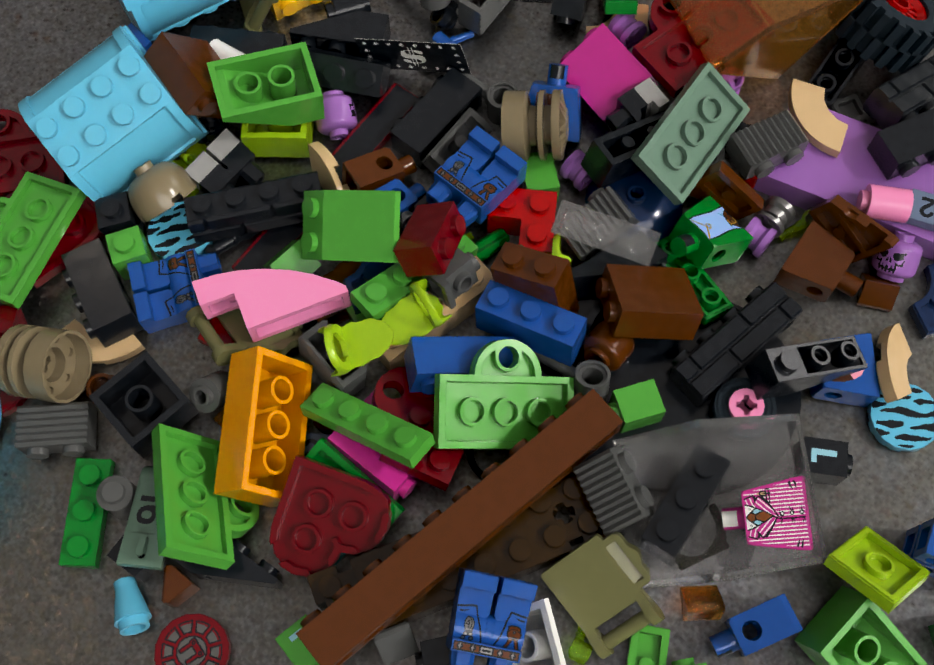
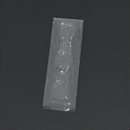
(606, 232)

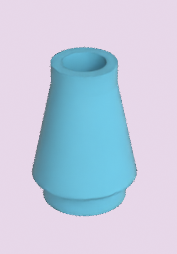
(130, 608)

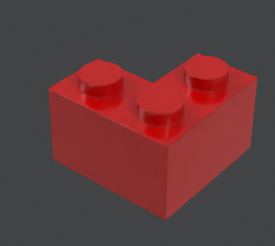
(527, 215)

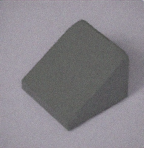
(396, 643)

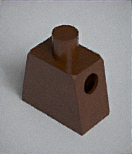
(376, 169)
(819, 266)

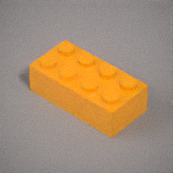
(261, 425)

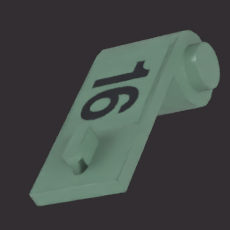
(141, 528)

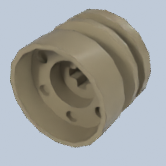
(534, 125)
(44, 363)

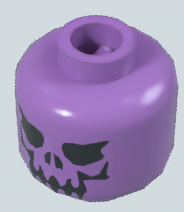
(339, 115)
(900, 261)

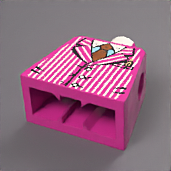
(773, 515)

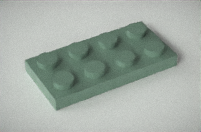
(691, 134)

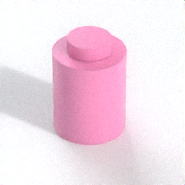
(886, 203)

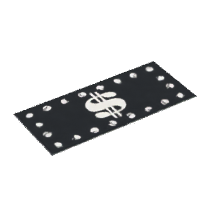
(415, 55)

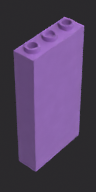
(824, 176)

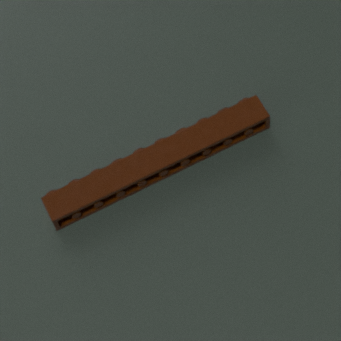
(459, 531)

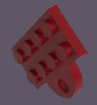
(670, 50)
(23, 152)
(418, 409)

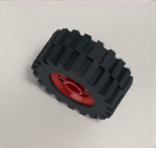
(890, 32)

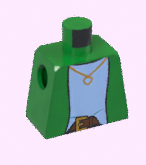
(709, 235)

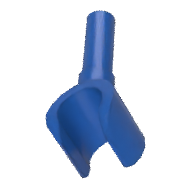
(440, 37)

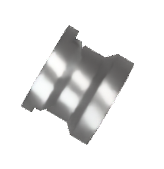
(776, 214)

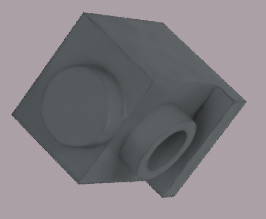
(457, 279)

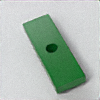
(710, 297)

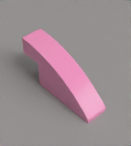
(270, 298)

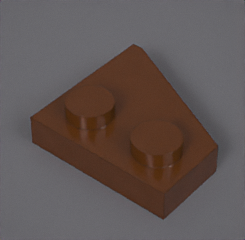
(728, 190)
(853, 227)

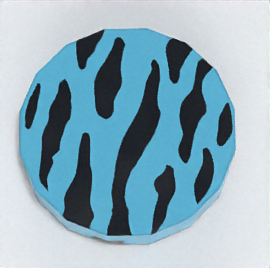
(171, 235)
(904, 422)

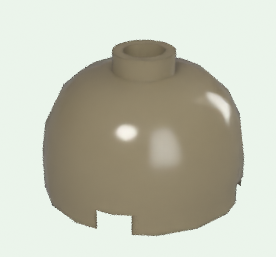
(158, 188)

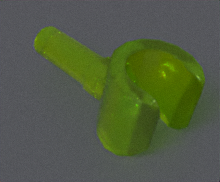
(799, 225)
(580, 650)

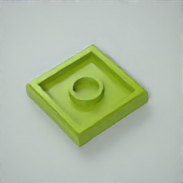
(877, 569)

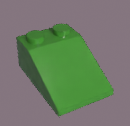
(268, 87)
(350, 225)
(855, 633)

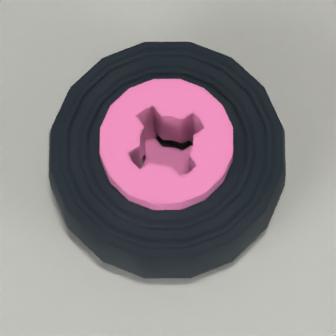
(733, 395)

